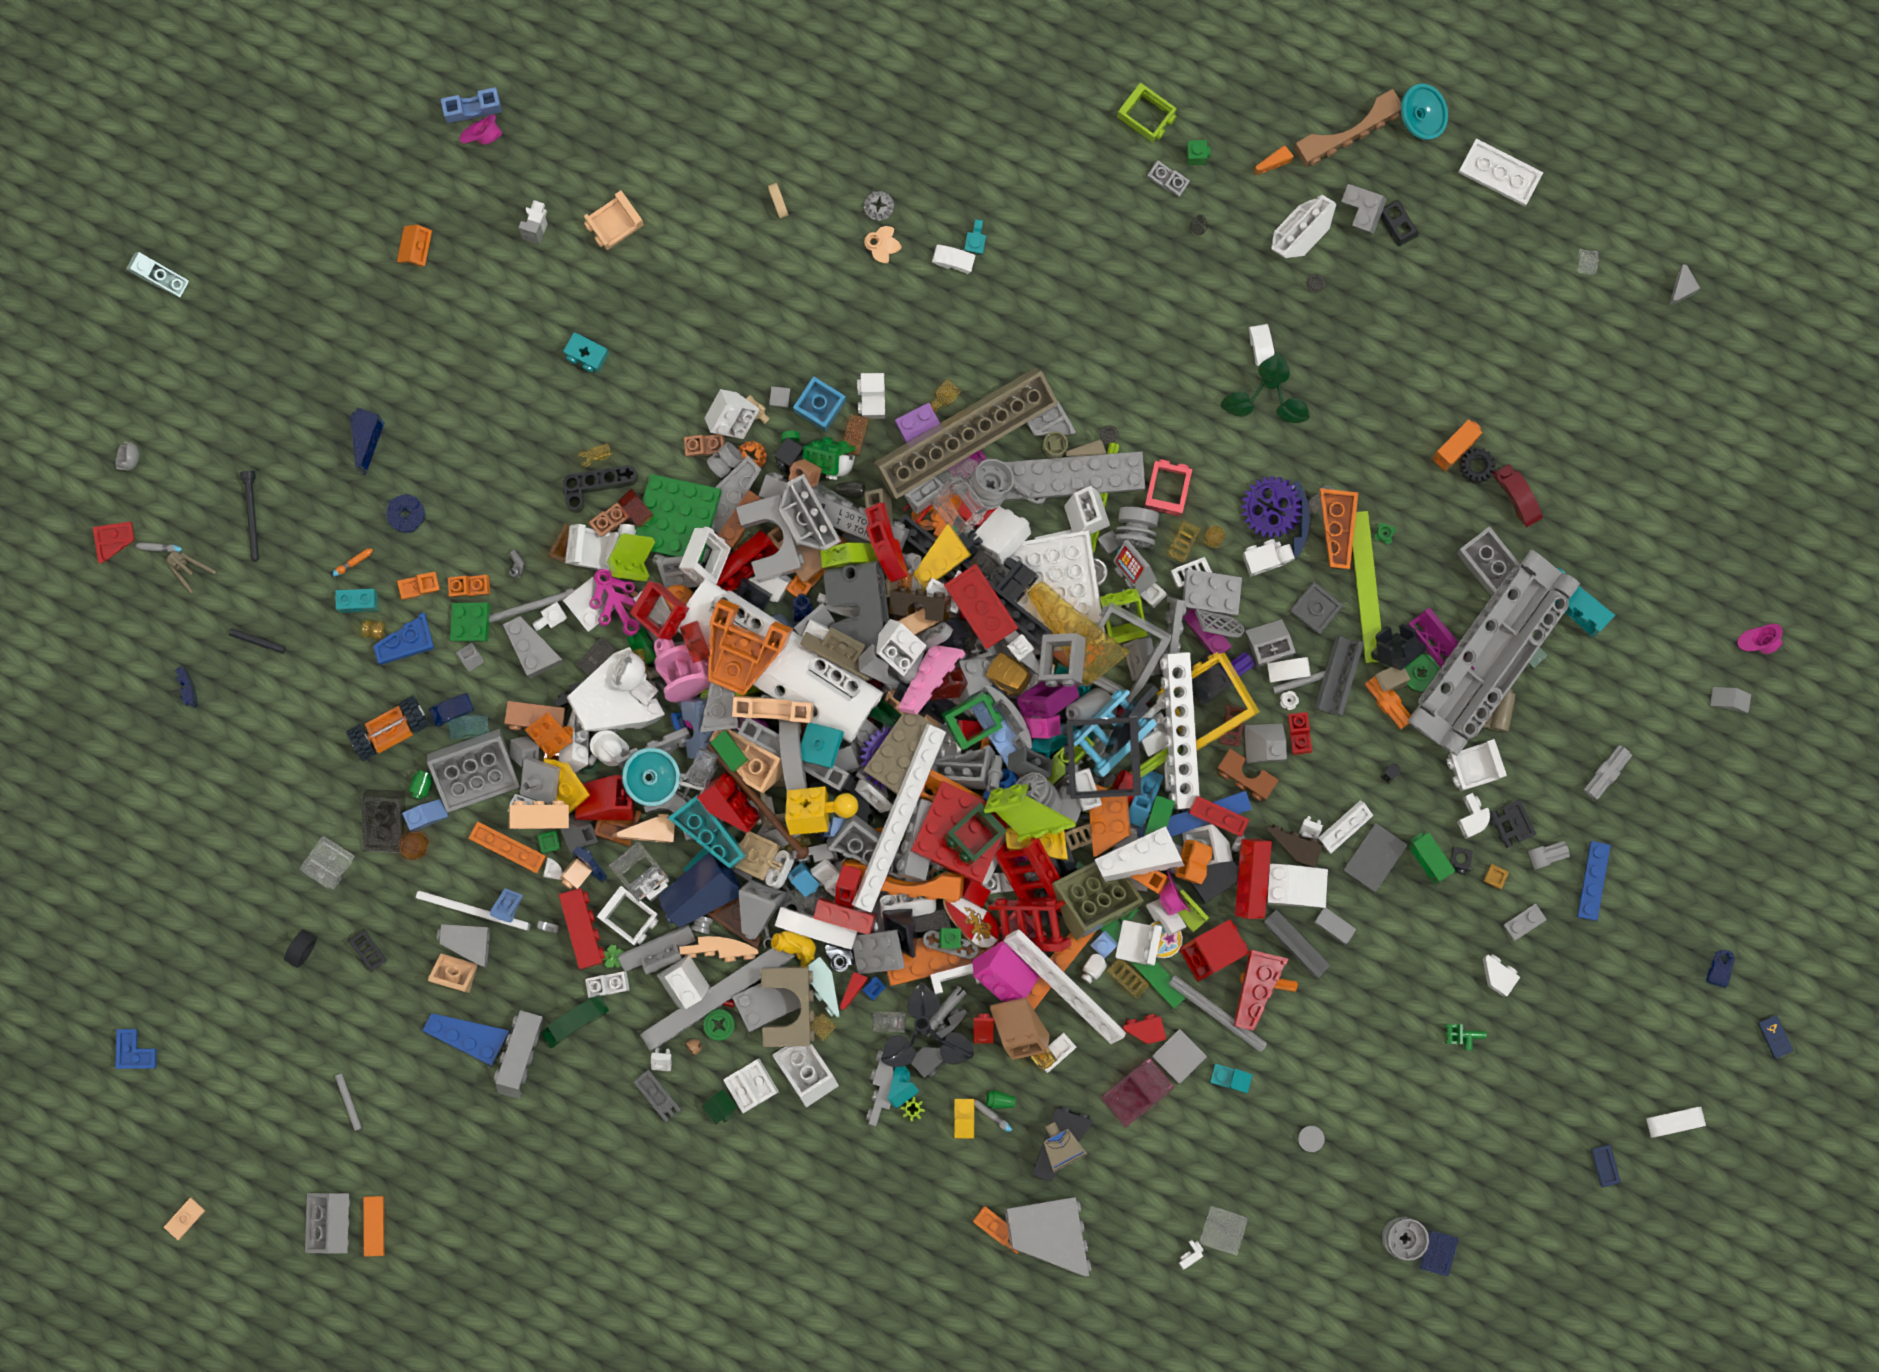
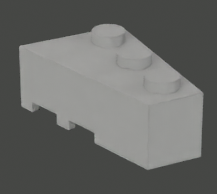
(531, 649)
(975, 674)

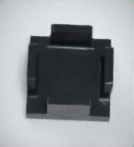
(1397, 649)

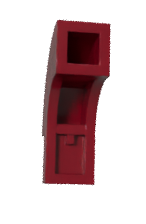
(1520, 495)

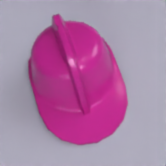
(483, 131)
(1764, 639)
(1171, 898)

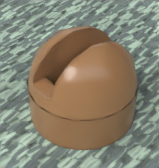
(694, 1046)

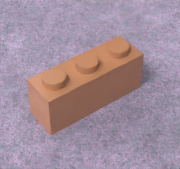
(523, 714)

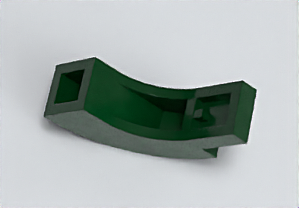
(574, 1020)

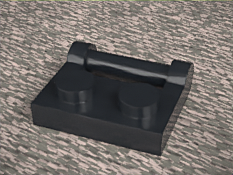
(759, 597)

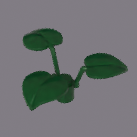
(1274, 372)

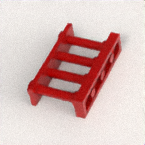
(1040, 864)
(1052, 944)

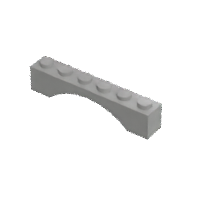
(770, 741)

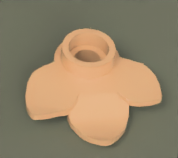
(885, 244)

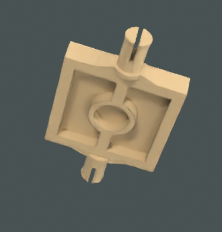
(760, 854)

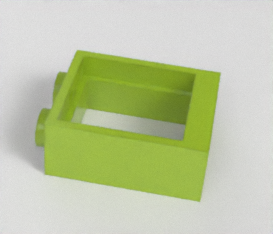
(1142, 90)
(847, 554)
(1127, 631)

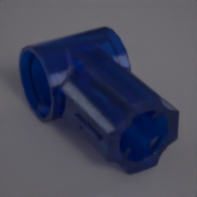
(801, 607)

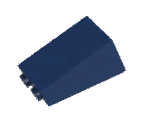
(699, 891)

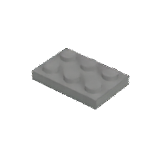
(1212, 592)
(878, 952)

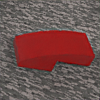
(1300, 733)

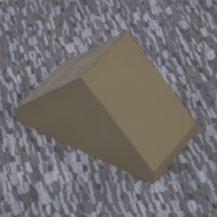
(1392, 679)

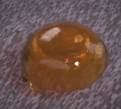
(413, 845)

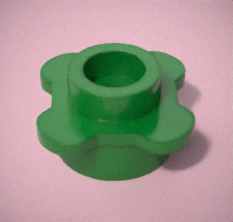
(1384, 528)

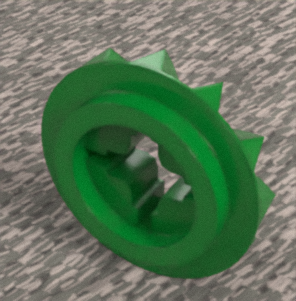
(709, 1025)

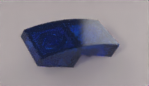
(188, 692)
(451, 709)

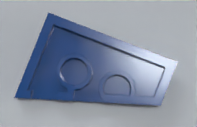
(408, 641)

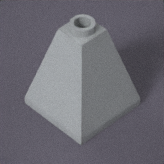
(757, 907)

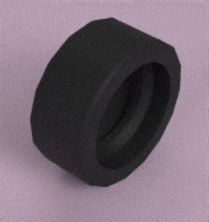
(300, 948)

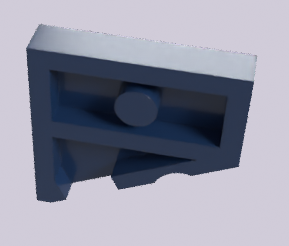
(586, 858)

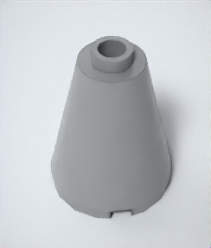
(1089, 705)

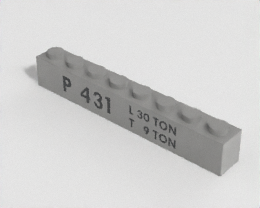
(841, 514)

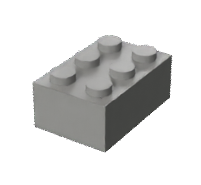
(1488, 559)

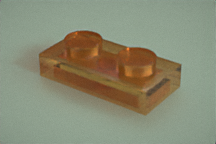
(856, 432)

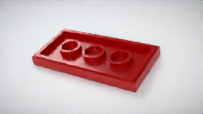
(981, 606)

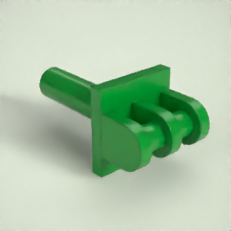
(1456, 1034)

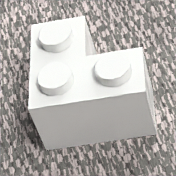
(872, 389)

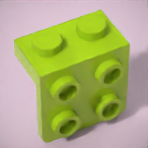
(629, 557)

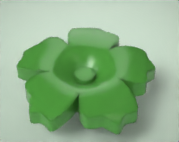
(612, 956)

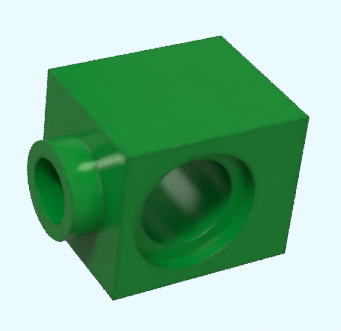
(949, 938)

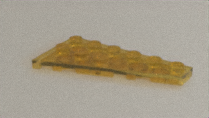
(1062, 618)

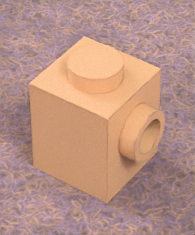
(575, 874)

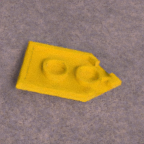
(569, 786)

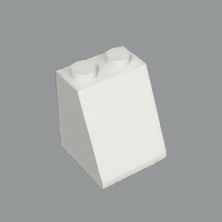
(684, 983)

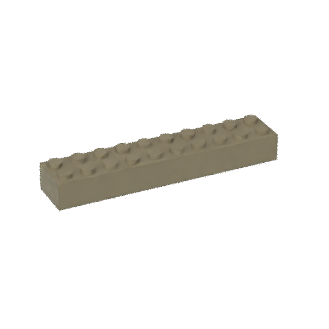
(965, 433)

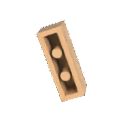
(538, 815)

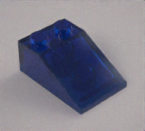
(366, 431)

